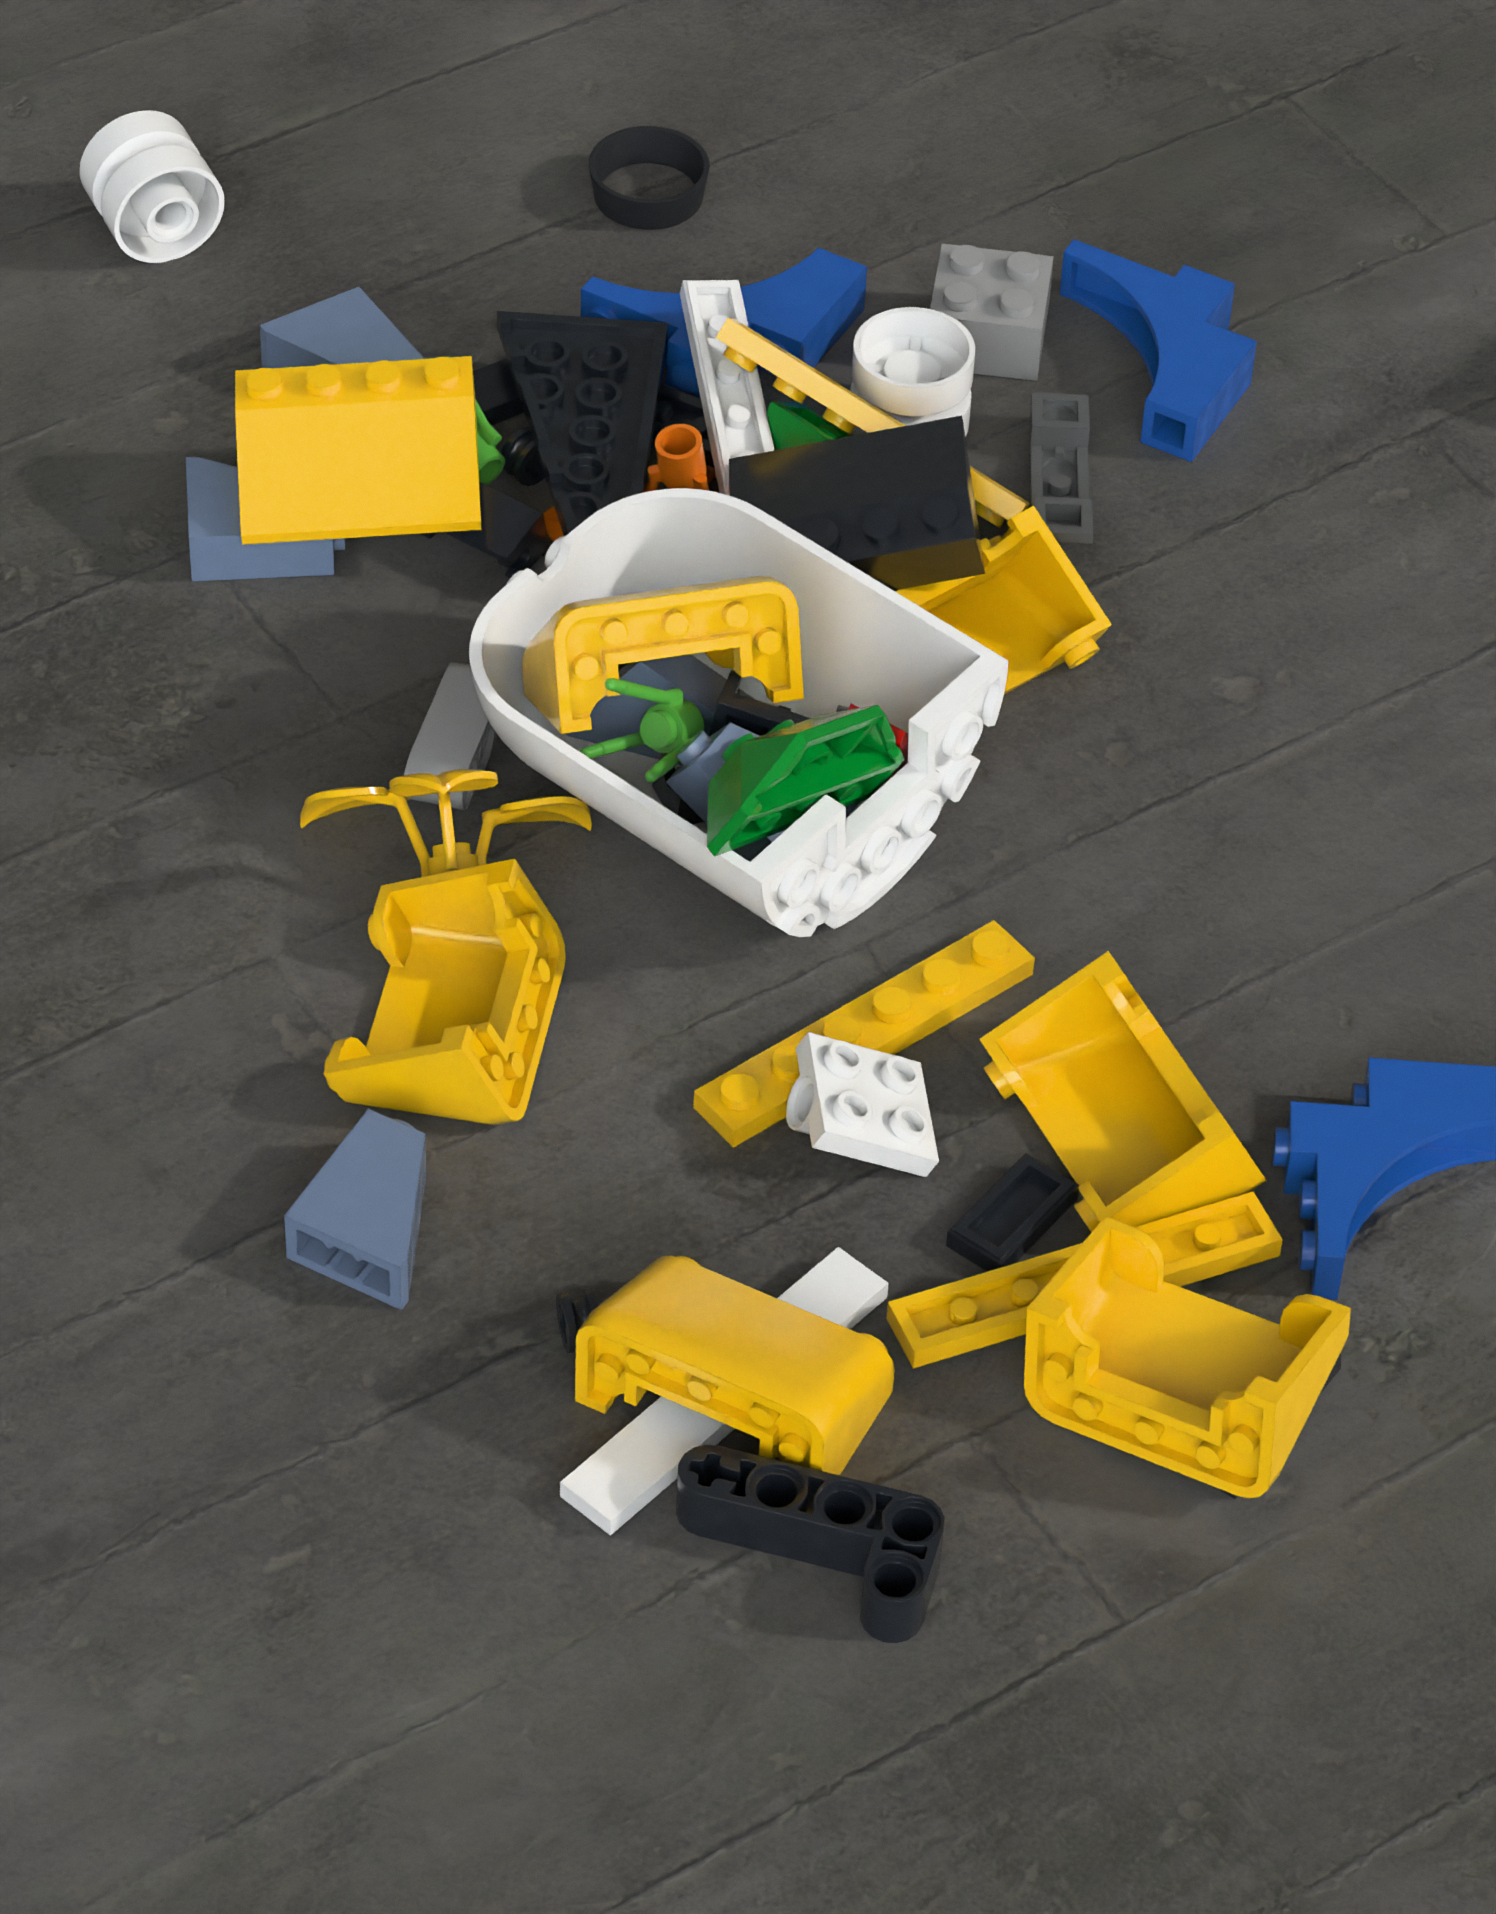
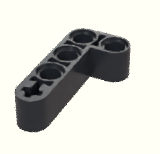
(734, 1501)

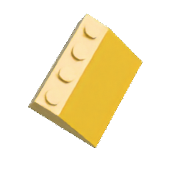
(357, 450)

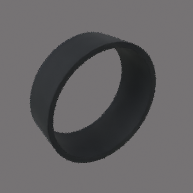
(655, 146)

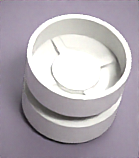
(151, 186)
(914, 365)

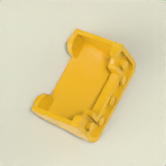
(1025, 604)
(735, 622)
(461, 1000)
(1117, 1101)
(737, 1359)
(1174, 1369)

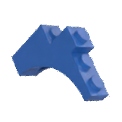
(797, 310)
(1179, 333)
(1357, 1155)

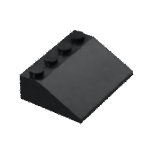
(877, 499)

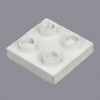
(862, 1105)

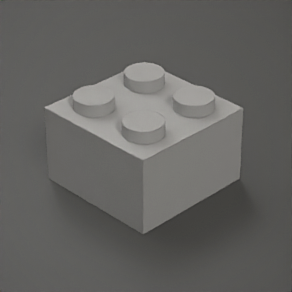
(1000, 302)

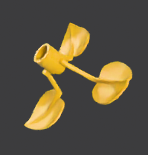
(449, 855)

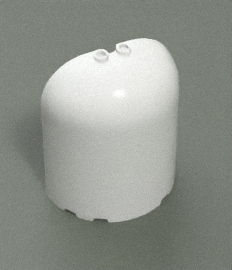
(856, 649)

